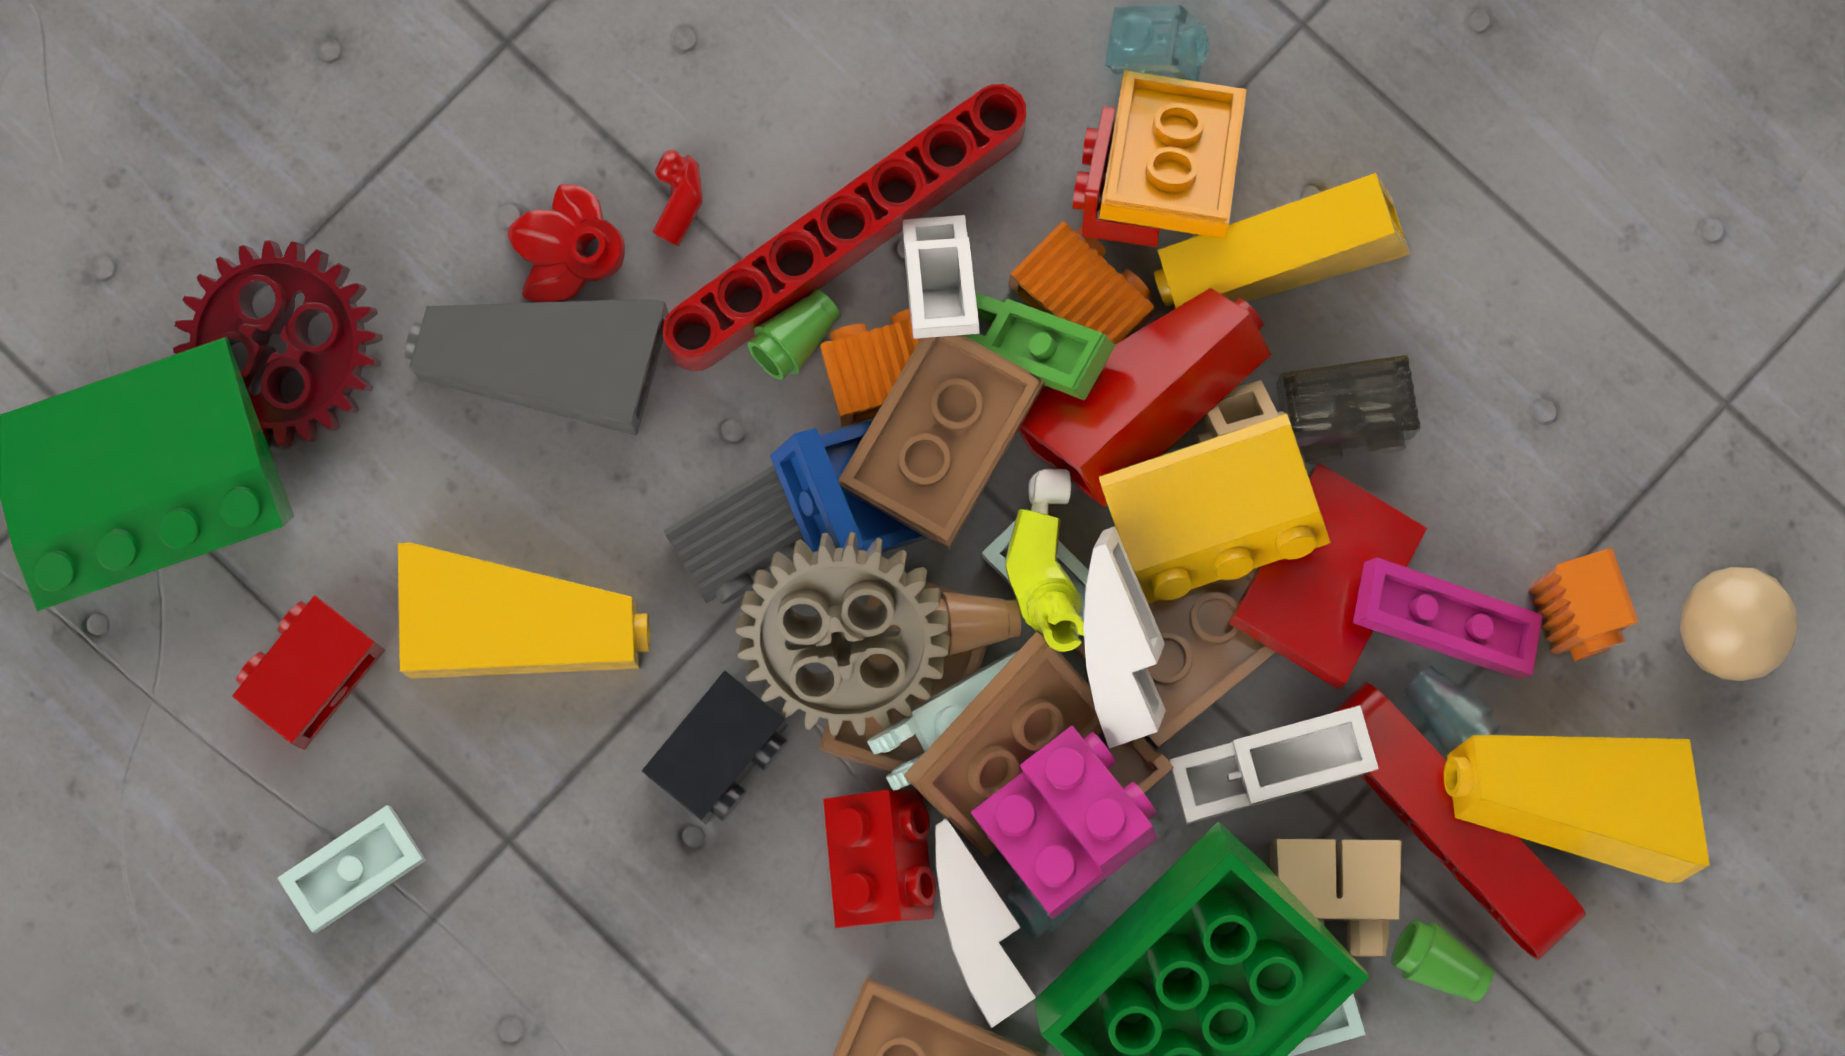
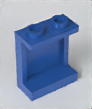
(810, 474)

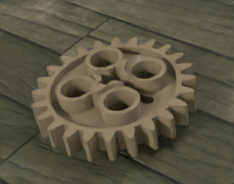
(830, 584)

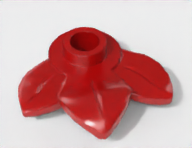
(557, 245)

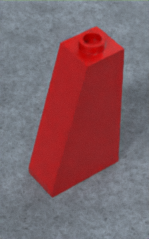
(1148, 391)

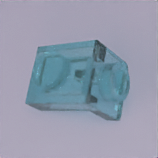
(1157, 41)

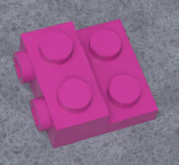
(1067, 820)

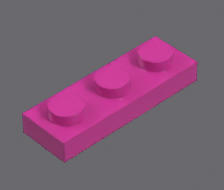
(1447, 618)

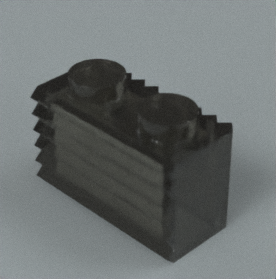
(1350, 407)

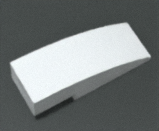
(939, 277)
(1120, 645)
(1273, 765)
(976, 926)

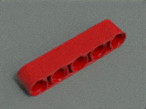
(1486, 862)

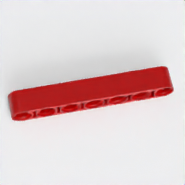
(857, 199)

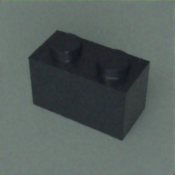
(717, 749)

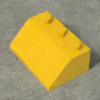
(1215, 509)

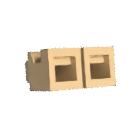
(1365, 879)

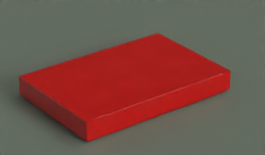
(1310, 602)

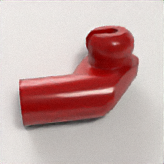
(685, 194)

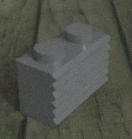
(736, 537)

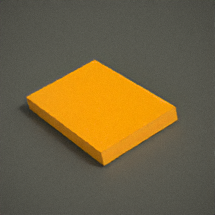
(1174, 154)

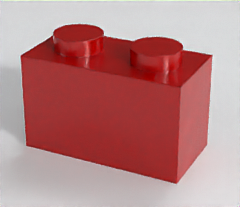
(306, 671)

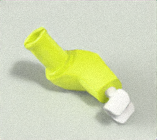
(1039, 583)

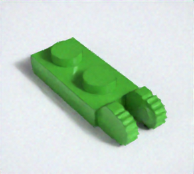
(1045, 345)

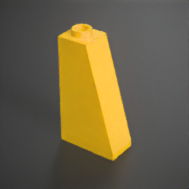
(1287, 246)
(501, 620)
(1588, 796)

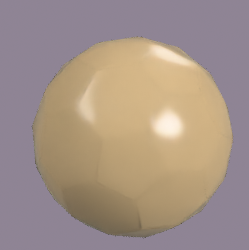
(1738, 624)

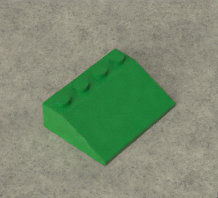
(136, 474)
(1202, 967)

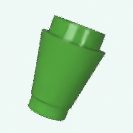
(792, 336)
(1440, 961)

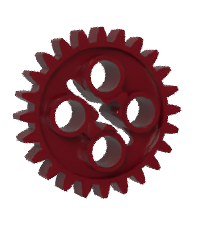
(327, 369)

